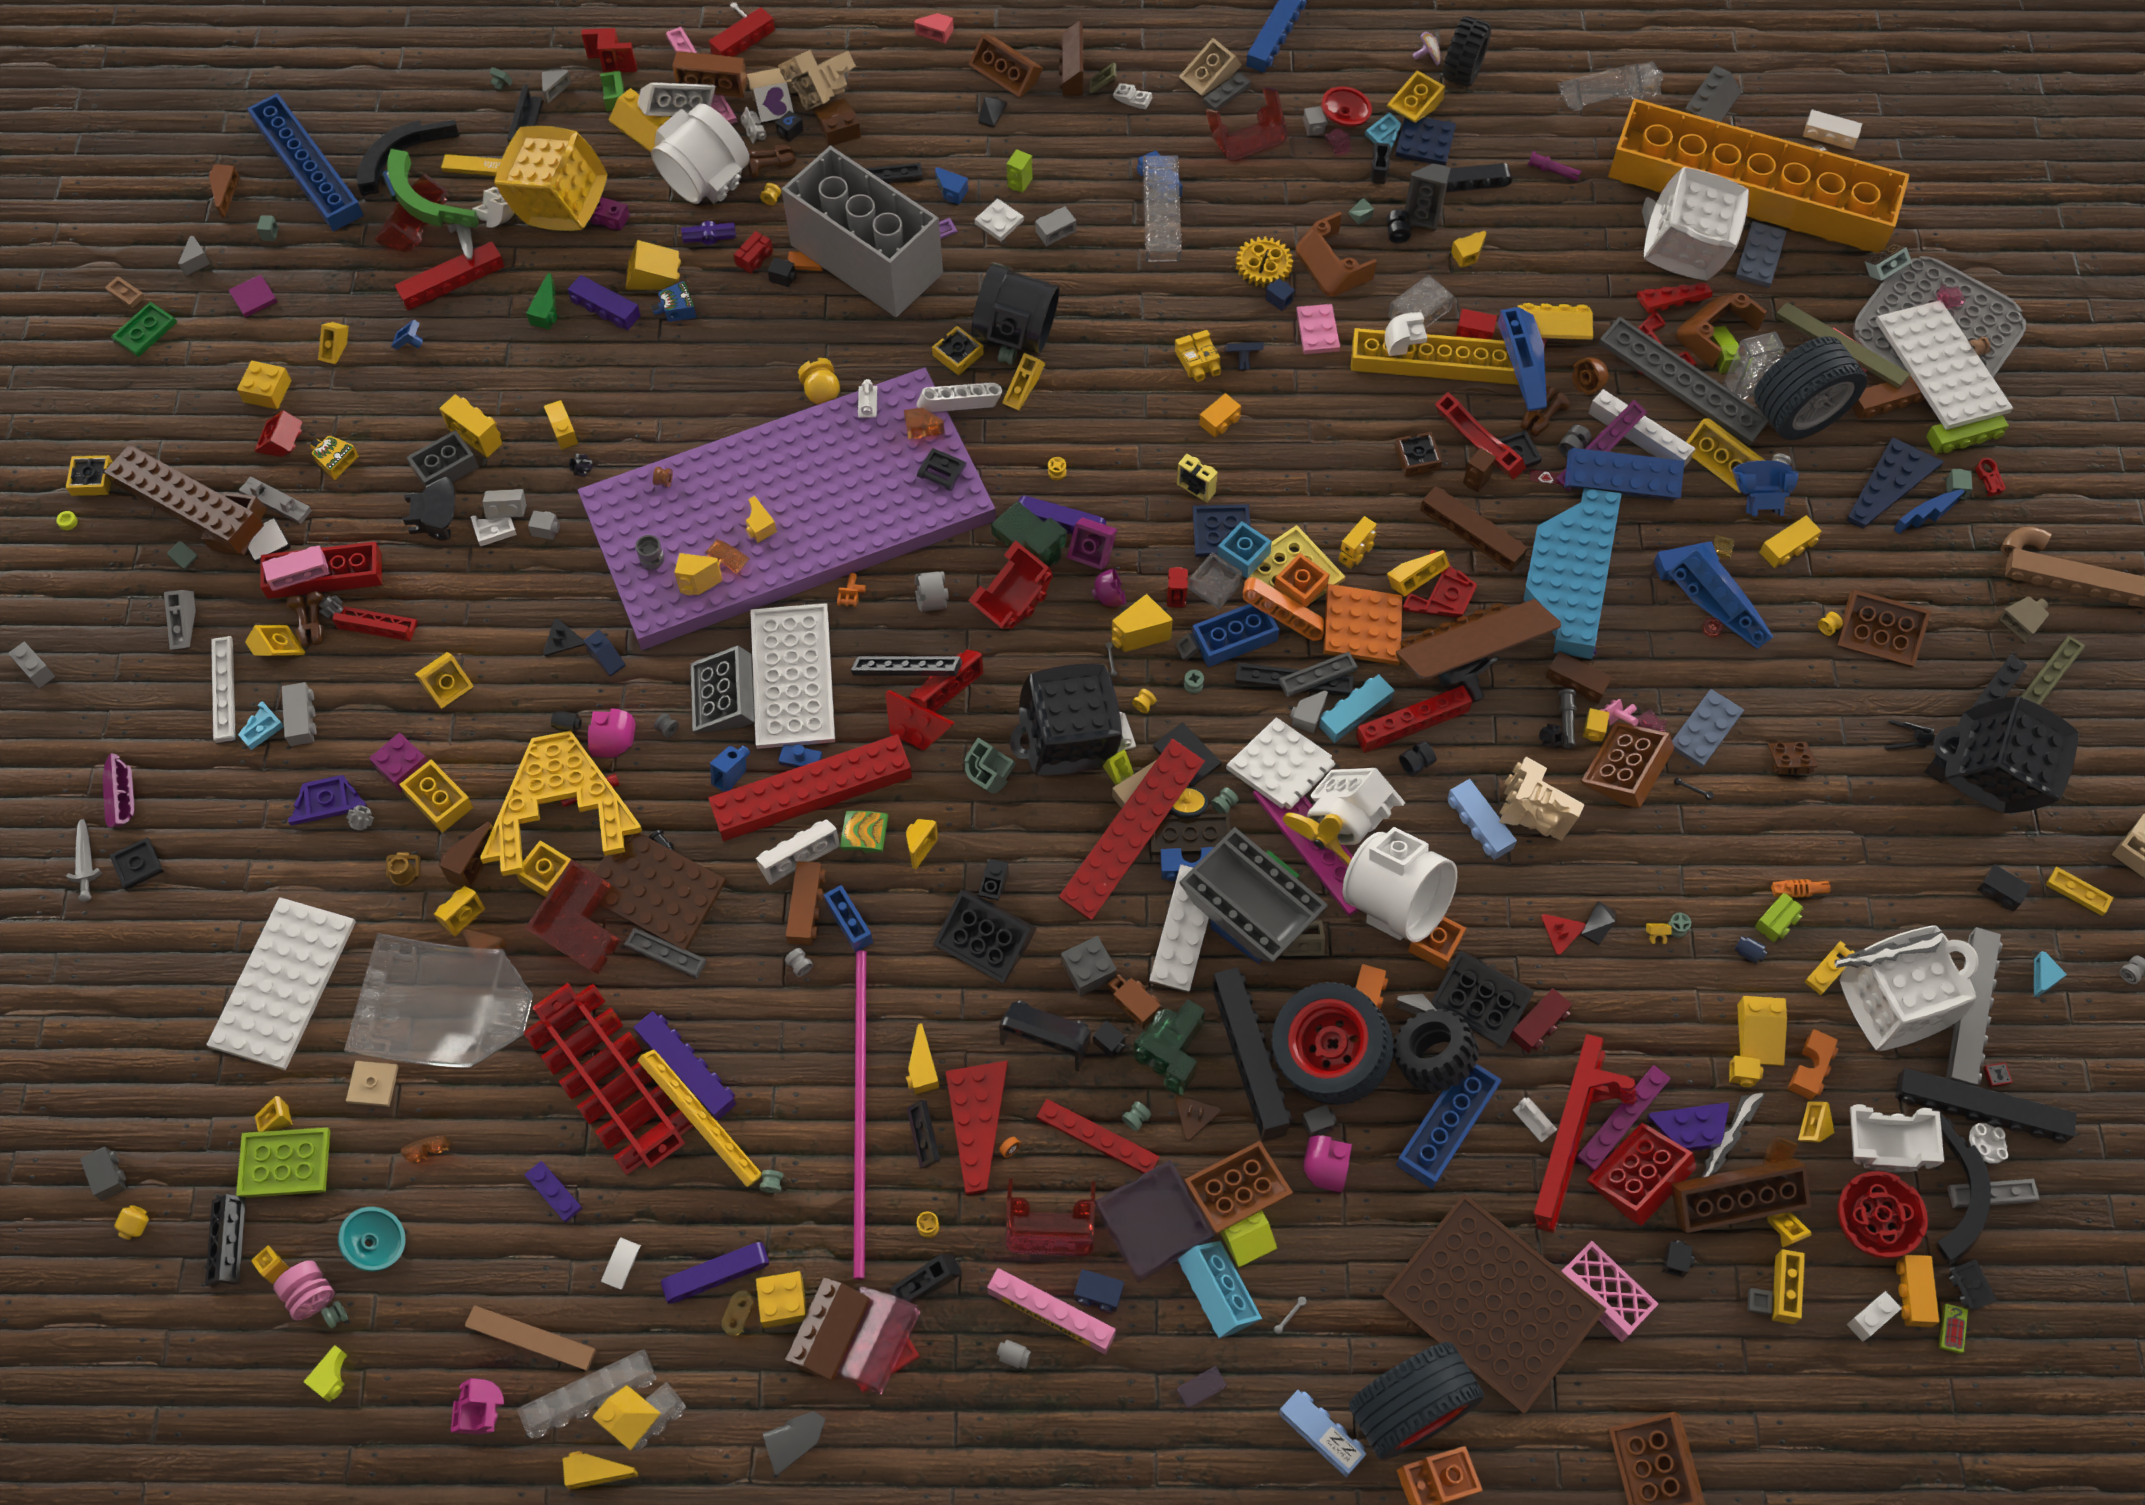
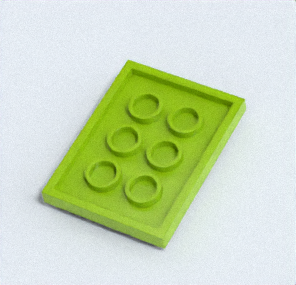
(283, 1162)

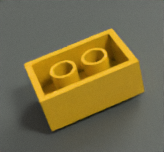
(471, 425)
(436, 796)

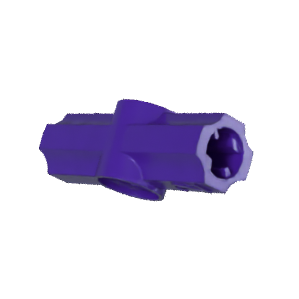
(708, 232)

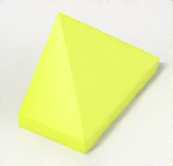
(1118, 767)

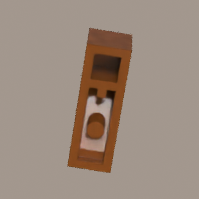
(223, 184)

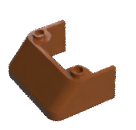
(1323, 265)
(1698, 330)

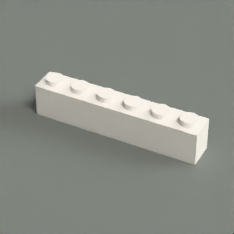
(1645, 433)

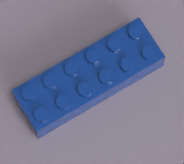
(1624, 474)
(1447, 1126)

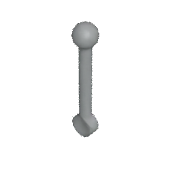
(1300, 1302)

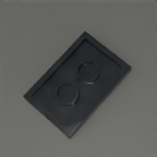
(1189, 740)

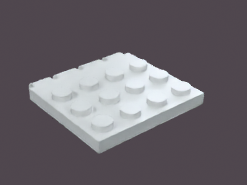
(1281, 764)

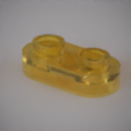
(737, 1313)

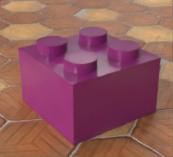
(1091, 543)
(397, 760)

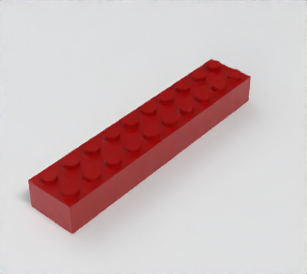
(810, 787)

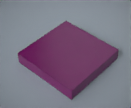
(252, 295)

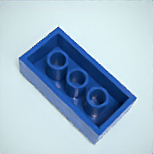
(1234, 634)

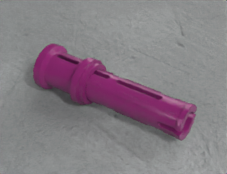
(1546, 163)

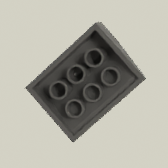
(722, 691)

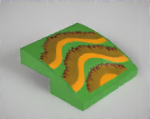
(864, 831)

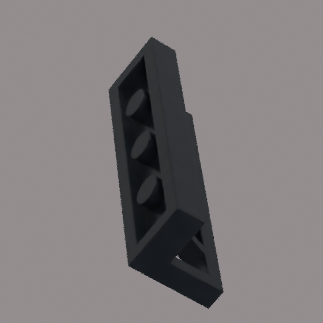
(526, 112)
(226, 1241)

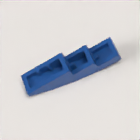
(1930, 509)

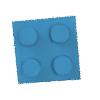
(1245, 548)

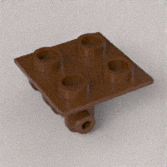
(1792, 757)

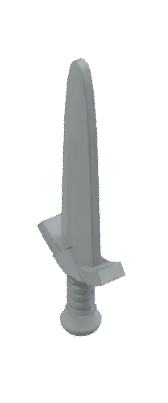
(465, 238)
(83, 868)

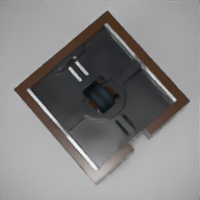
(1418, 454)

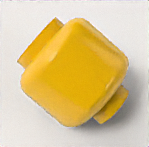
(131, 1222)

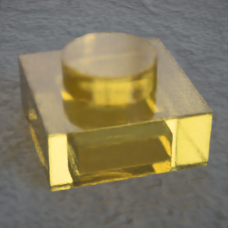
(1723, 546)

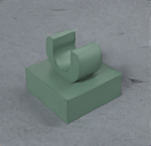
(500, 78)

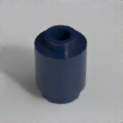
(1751, 949)

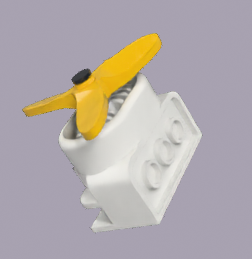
(1345, 809)

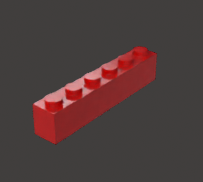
(449, 276)

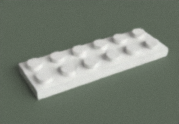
(1179, 940)

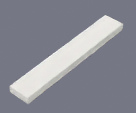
(223, 689)

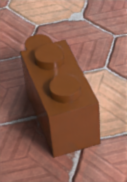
(1134, 1000)

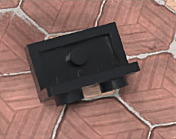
(1973, 1285)

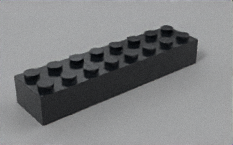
(1250, 1054)

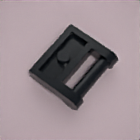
(944, 464)

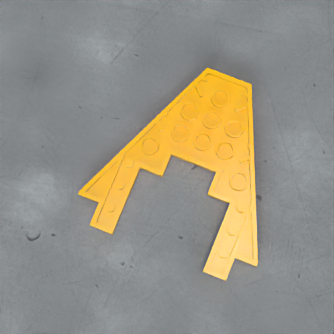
(551, 771)

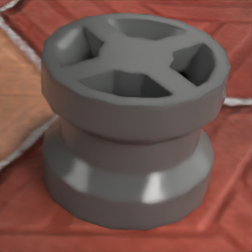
(666, 725)

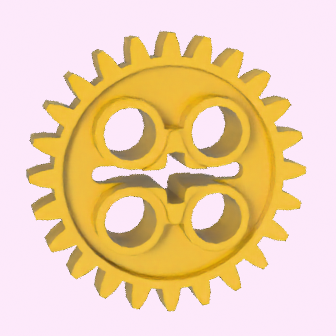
(1252, 257)

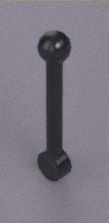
(1708, 795)

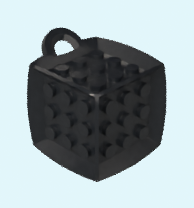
(1068, 719)
(2010, 754)

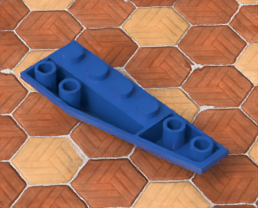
(1526, 354)
(1719, 595)

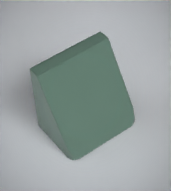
(181, 555)

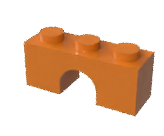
(1820, 1049)

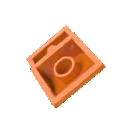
(1440, 1478)

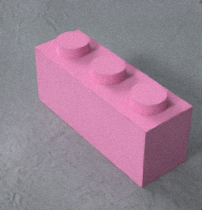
(295, 568)

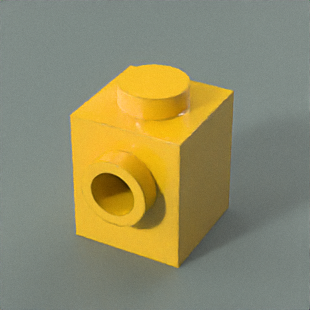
(1745, 1071)

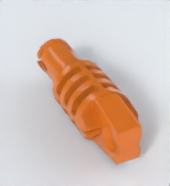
(1800, 888)

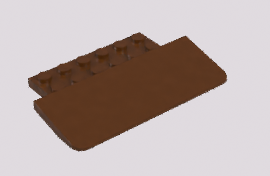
(1474, 637)

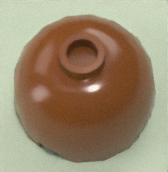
(1590, 375)

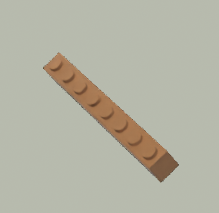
(2076, 577)

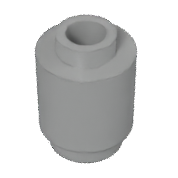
(1013, 1354)

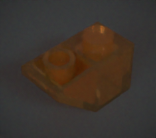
(922, 423)

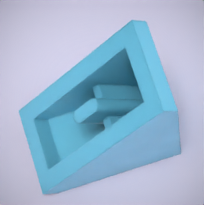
(2046, 973)

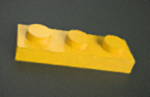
(2079, 891)

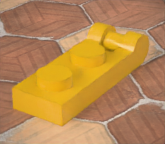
(1827, 972)

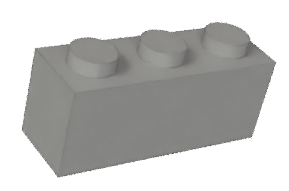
(298, 714)

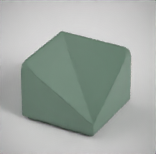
(1361, 211)
(267, 228)

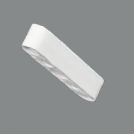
(959, 397)

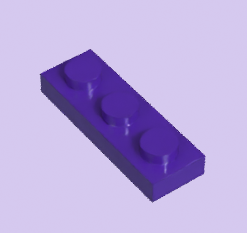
(553, 1191)

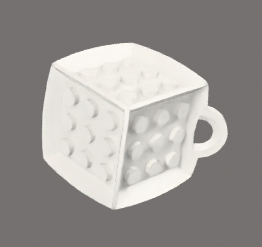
(1696, 224)
(1912, 995)

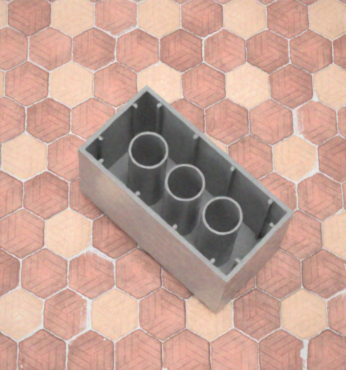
(863, 231)

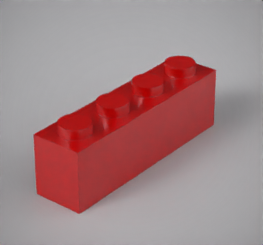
(742, 34)

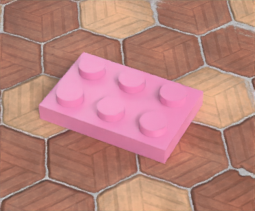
(1318, 329)

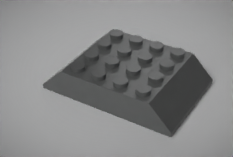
(1251, 896)

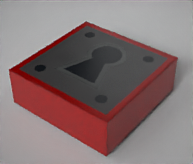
(1997, 1075)

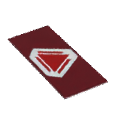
(1543, 476)

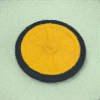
(1191, 803)

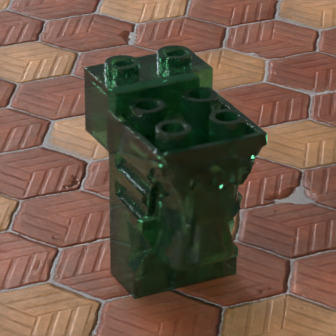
(1038, 537)
(1166, 1042)

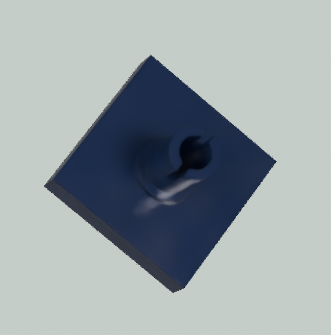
(1243, 351)

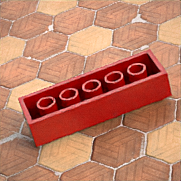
(348, 567)

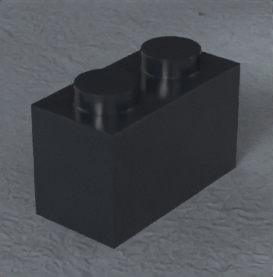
(2004, 888)

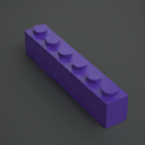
(685, 1065)

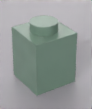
(1958, 480)

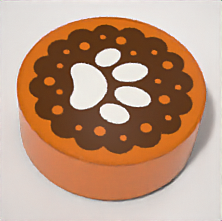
(1010, 1146)

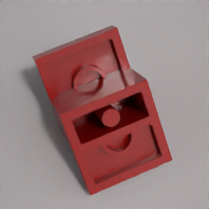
(605, 45)

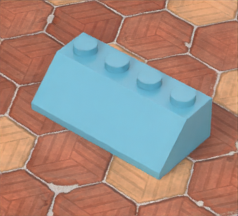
(1219, 1288)

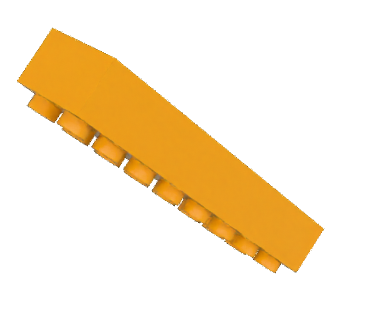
(1785, 180)

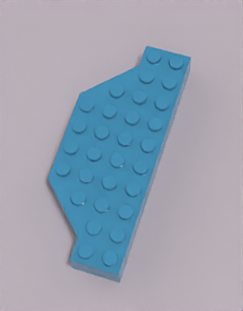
(1572, 569)

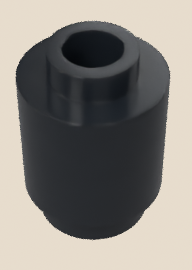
(566, 721)

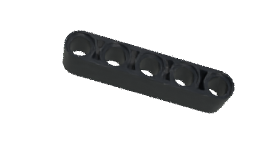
(1479, 177)

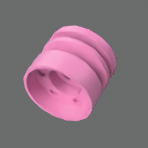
(304, 1290)

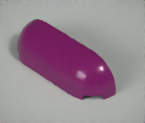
(117, 792)

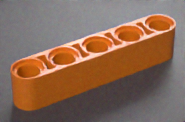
(1283, 609)

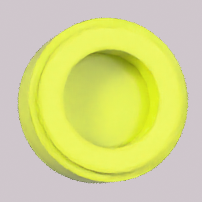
(67, 520)

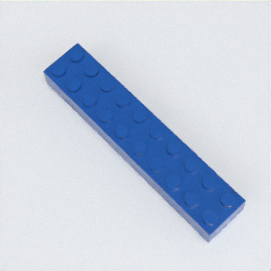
(305, 162)

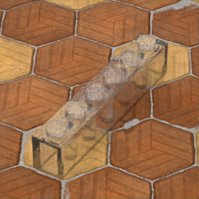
(585, 1394)

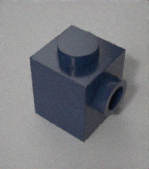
(1280, 294)

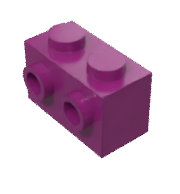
(610, 214)

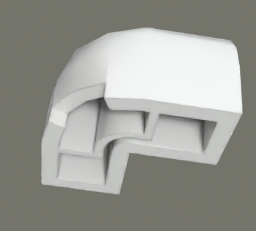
(494, 208)
(1404, 331)

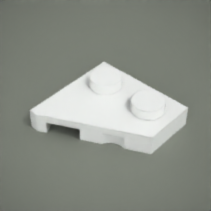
(492, 529)

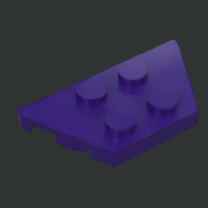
(324, 800)
(1694, 1126)

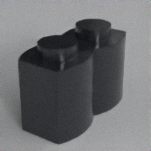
(1380, 163)

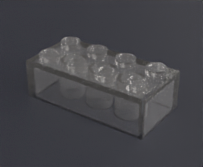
(1751, 363)

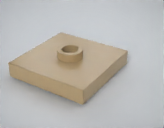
(372, 1083)

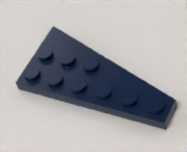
(1893, 477)

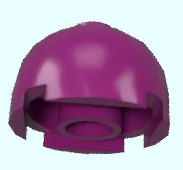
(1108, 589)

